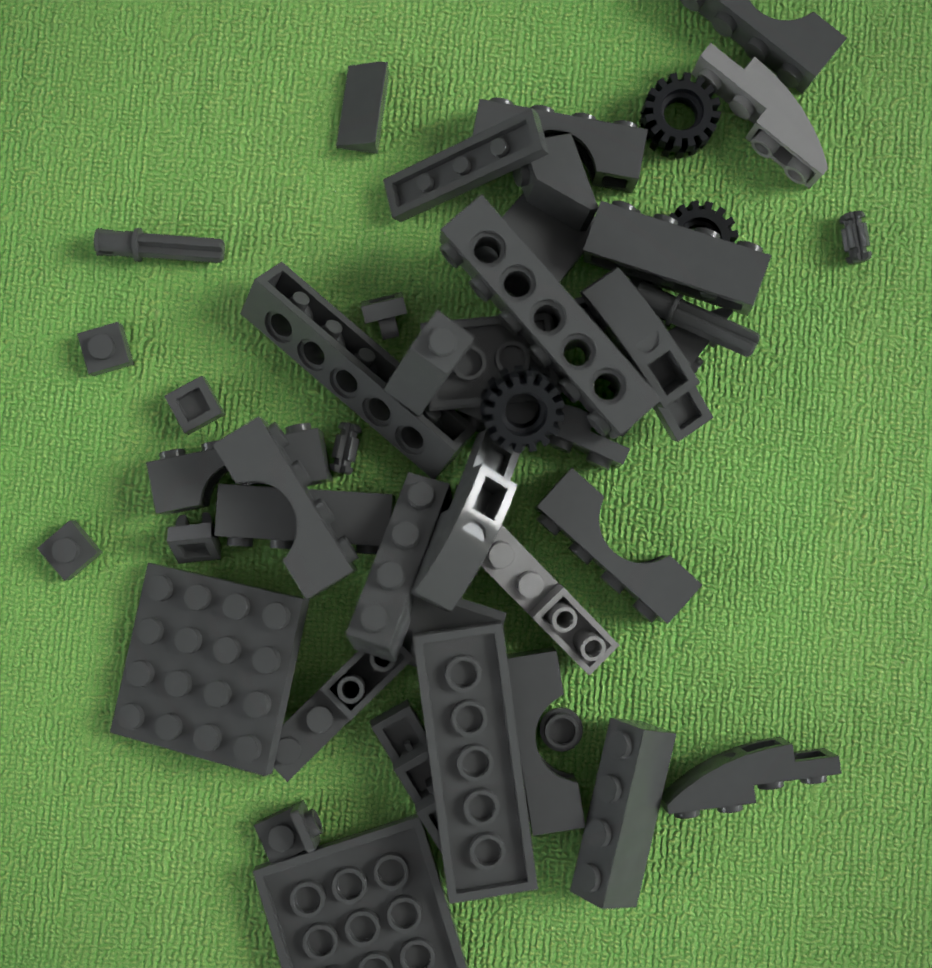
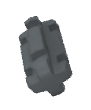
(855, 237)
(345, 448)

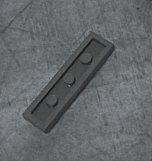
(466, 165)

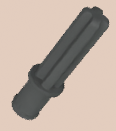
(144, 245)
(699, 320)

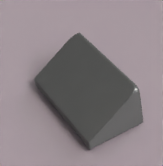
(363, 107)

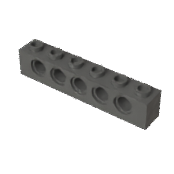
(483, 226)
(350, 367)

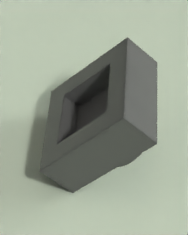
(105, 349)
(194, 405)
(69, 550)

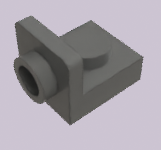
(289, 831)

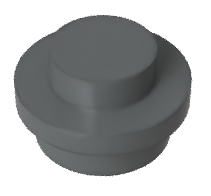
(561, 729)

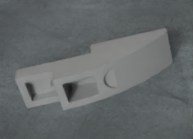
(779, 122)
(548, 602)

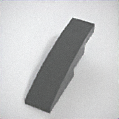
(406, 745)

